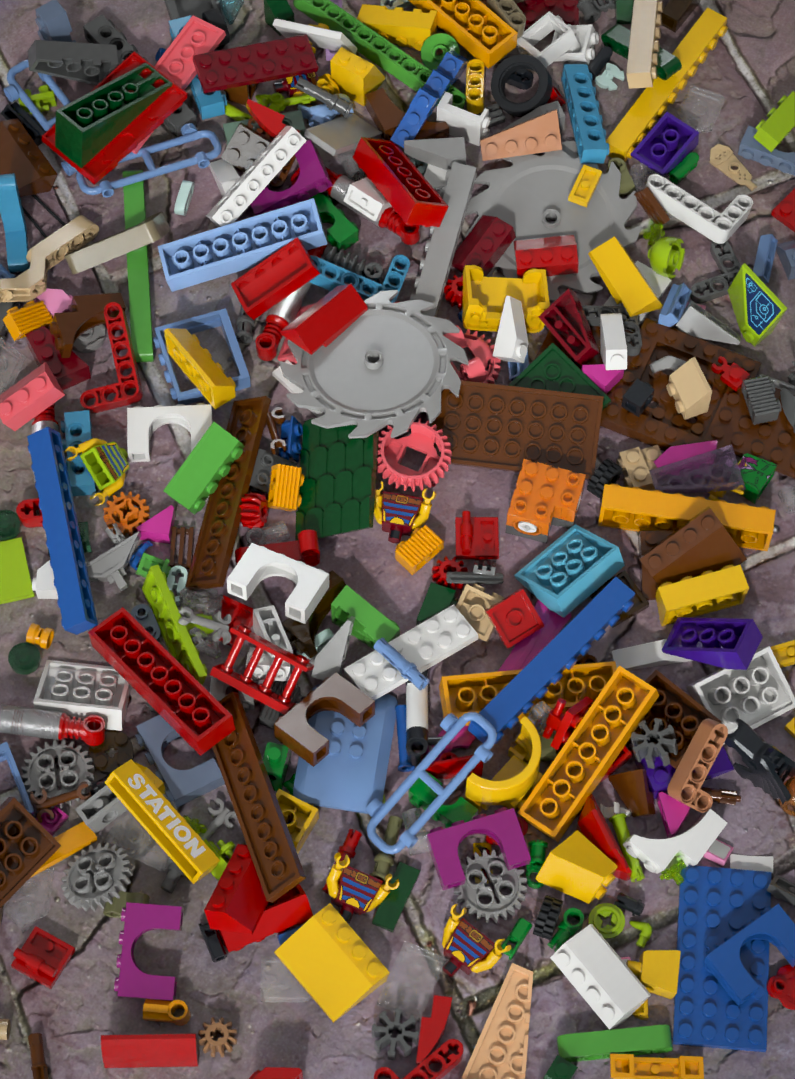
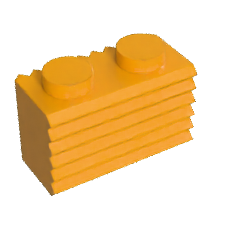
(27, 319)
(285, 487)
(418, 549)

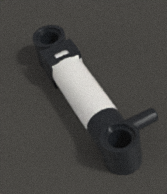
(417, 723)

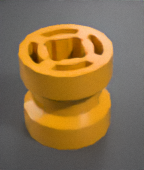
(40, 636)

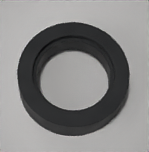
(511, 65)

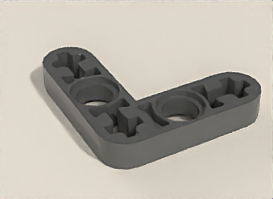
(725, 278)
(632, 324)

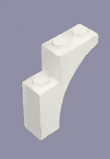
(688, 846)

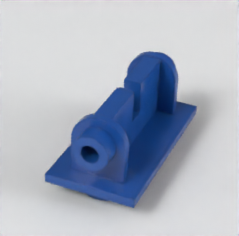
(291, 431)

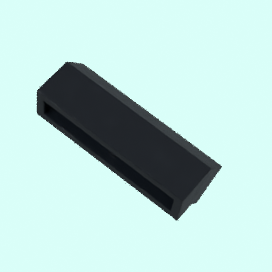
(32, 127)

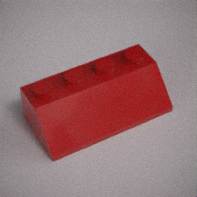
(238, 897)
(278, 916)

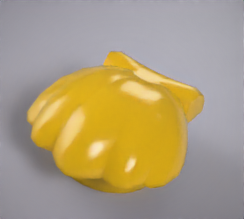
(332, 84)

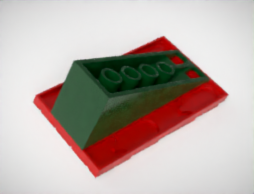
(113, 117)

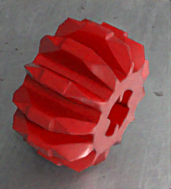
(454, 291)
(254, 510)
(441, 568)

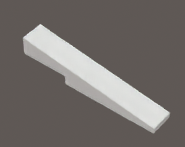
(644, 656)

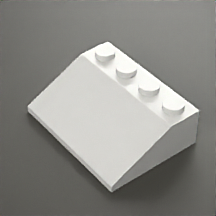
(83, 692)
(747, 694)

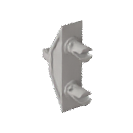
(112, 564)

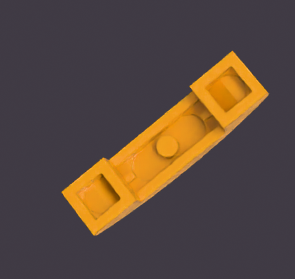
(630, 1067)

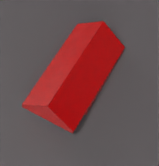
(326, 319)

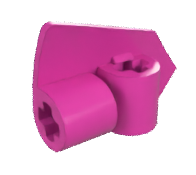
(682, 452)

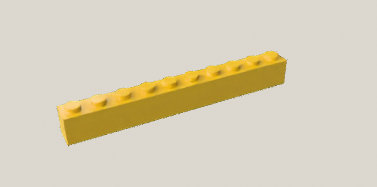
(655, 99)

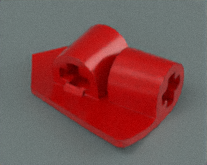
(450, 765)

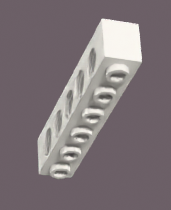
(256, 177)

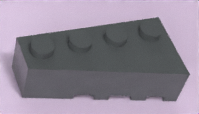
(73, 60)

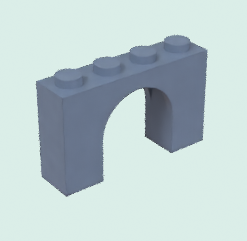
(180, 785)

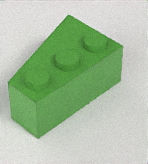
(369, 622)

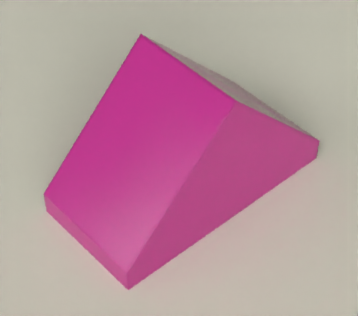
(601, 377)
(158, 527)
(672, 813)

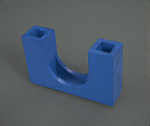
(725, 960)

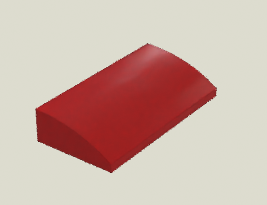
(275, 278)
(149, 1050)

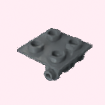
(262, 470)

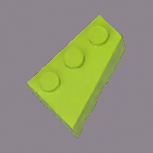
(778, 124)

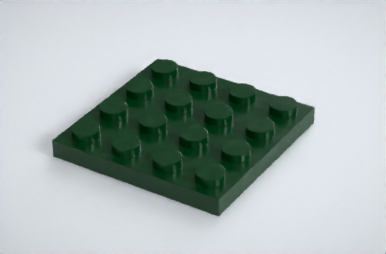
(556, 372)

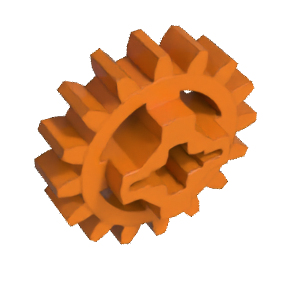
(119, 509)

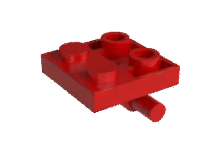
(476, 537)
(565, 723)
(42, 957)

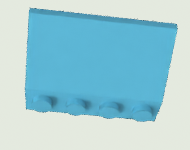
(570, 569)

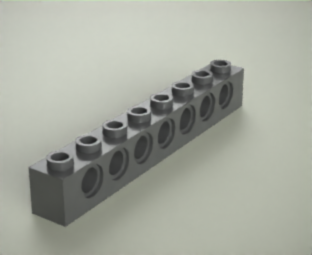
(104, 32)

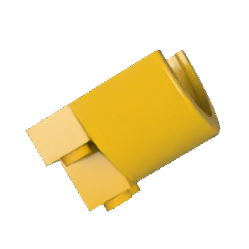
(515, 779)

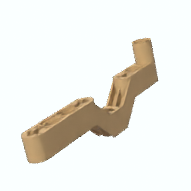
(44, 257)

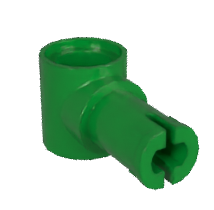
(566, 929)

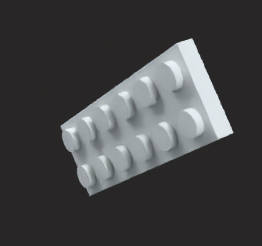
(421, 645)

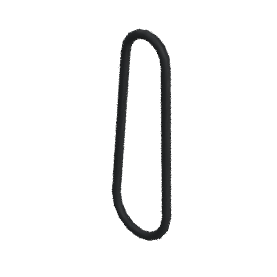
(52, 213)

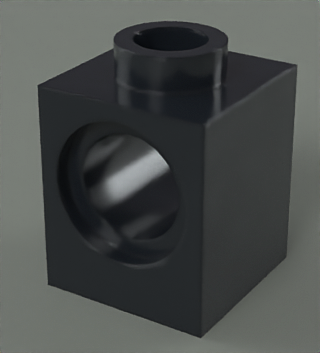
(638, 397)

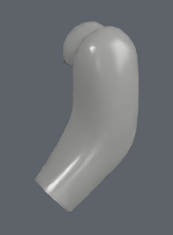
(667, 362)

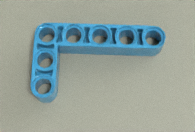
(14, 224)
(341, 276)

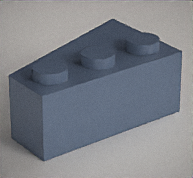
(53, 22)

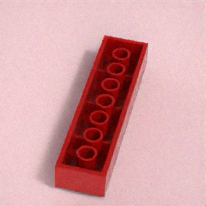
(162, 681)

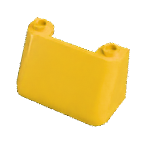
(486, 298)

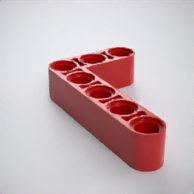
(121, 364)

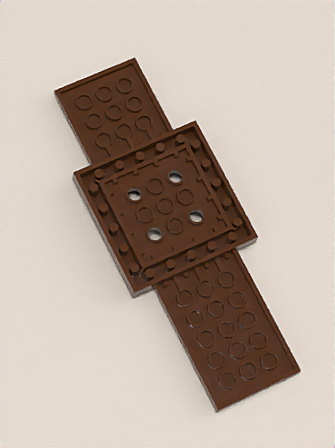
(727, 414)

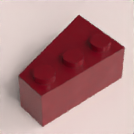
(570, 327)
(66, 370)

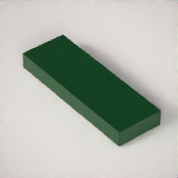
(394, 904)

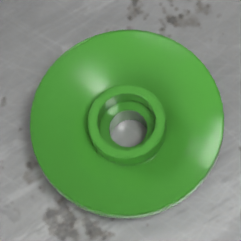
(431, 44)

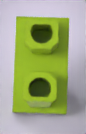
(42, 100)
(226, 850)

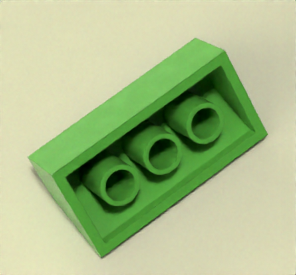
(204, 468)

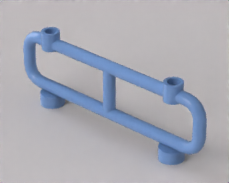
(15, 92)
(189, 133)
(379, 810)

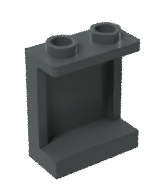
(183, 8)

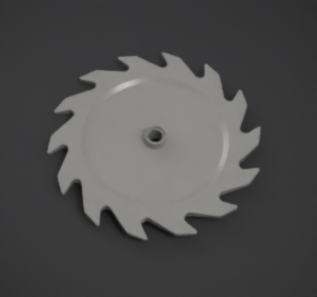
(538, 191)
(379, 369)

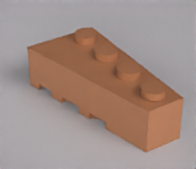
(529, 137)

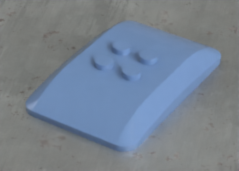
(356, 760)

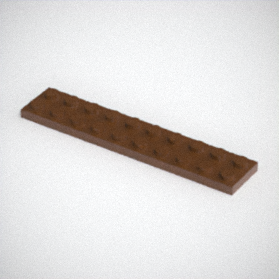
(223, 509)
(257, 806)

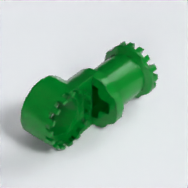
(537, 855)

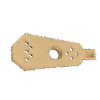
(723, 158)

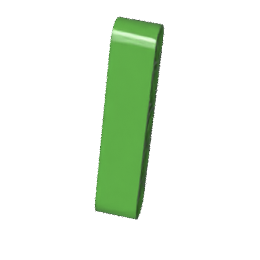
(601, 1044)

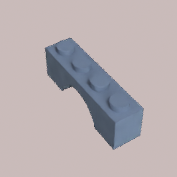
(753, 150)

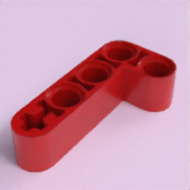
(304, 549)
(438, 1056)

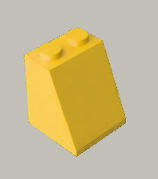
(355, 75)
(578, 869)

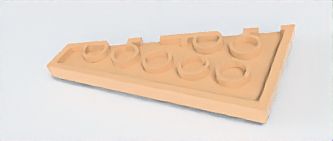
(504, 1039)

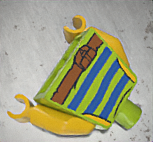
(105, 464)

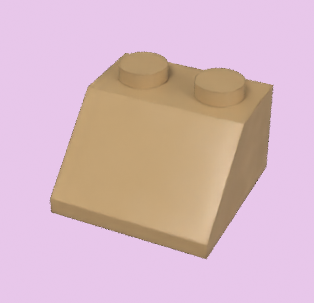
(689, 389)

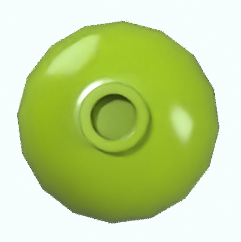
(666, 256)

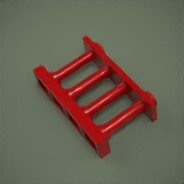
(244, 682)

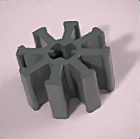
(664, 742)
(403, 1036)

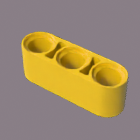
(475, 86)

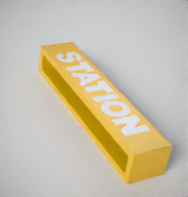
(162, 821)

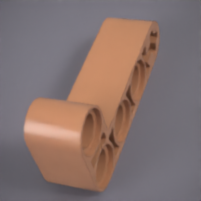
(696, 765)

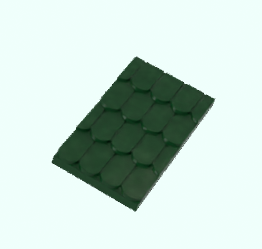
(337, 481)

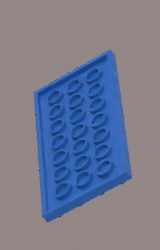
(709, 909)

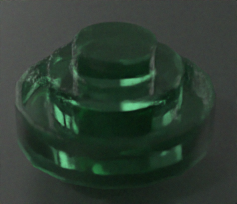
(9, 525)
(24, 658)

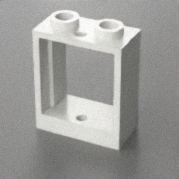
(541, 29)

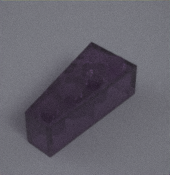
(702, 473)

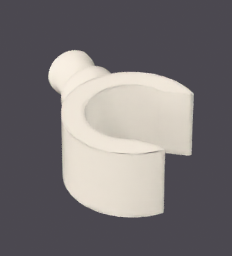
(611, 811)

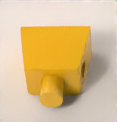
(658, 971)

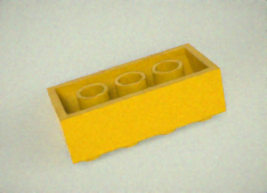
(199, 366)
(701, 594)

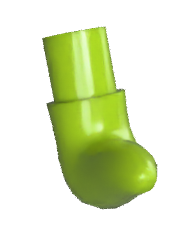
(646, 932)

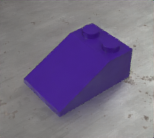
(666, 144)

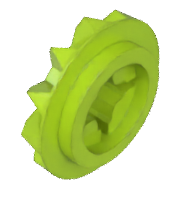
(603, 911)

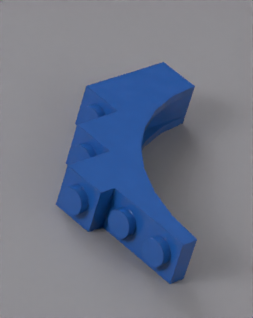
(429, 96)

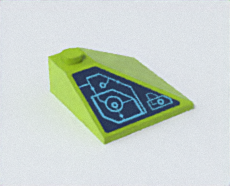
(754, 306)

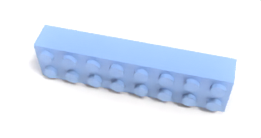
(239, 244)

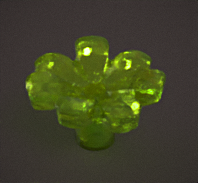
(655, 233)
(198, 828)
(674, 872)

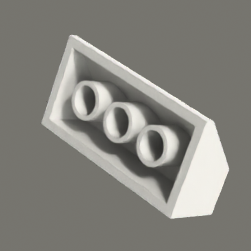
(600, 976)

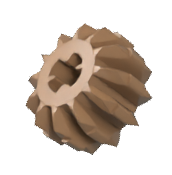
(211, 1031)

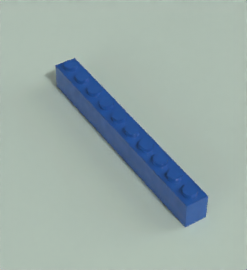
(62, 531)
(554, 659)

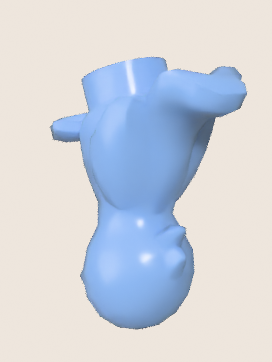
(320, 113)

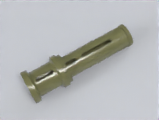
(382, 860)

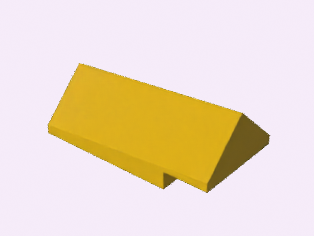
(624, 278)

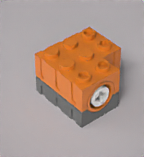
(544, 499)

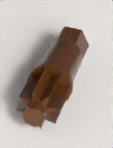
(723, 796)
(39, 1065)

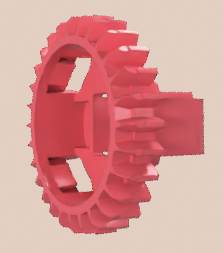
(482, 354)
(421, 439)

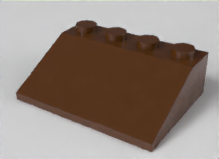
(24, 158)
(692, 549)
(677, 710)
(23, 847)

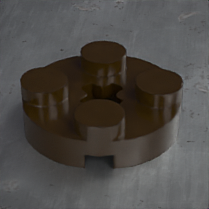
(117, 741)

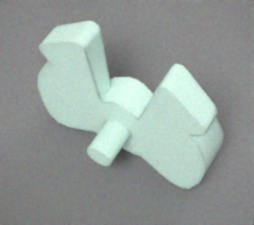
(605, 80)

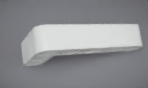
(698, 215)

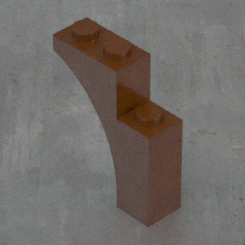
(388, 117)
(82, 315)

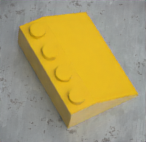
(332, 963)

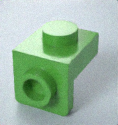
(149, 560)

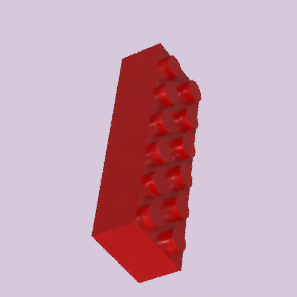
(400, 182)

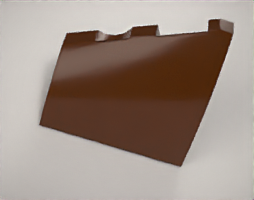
(634, 792)

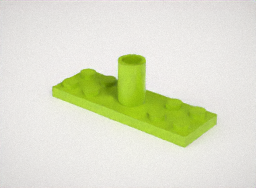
(175, 635)

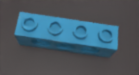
(80, 423)

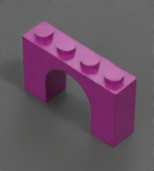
(311, 181)
(501, 826)
(138, 920)

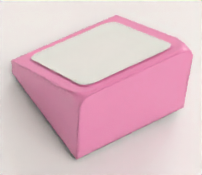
(718, 852)

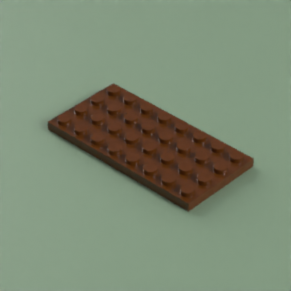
(506, 424)

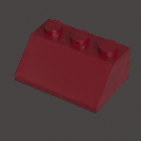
(484, 244)

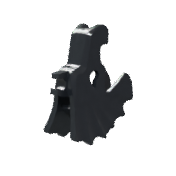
(762, 761)

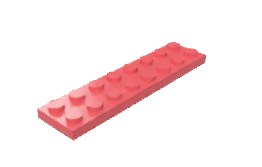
(177, 61)

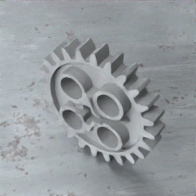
(79, 770)
(96, 876)
(471, 893)

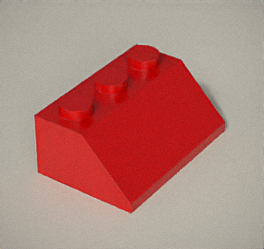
(554, 254)

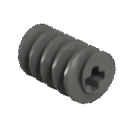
(346, 261)

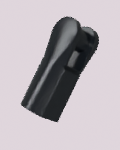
(600, 61)
(213, 943)

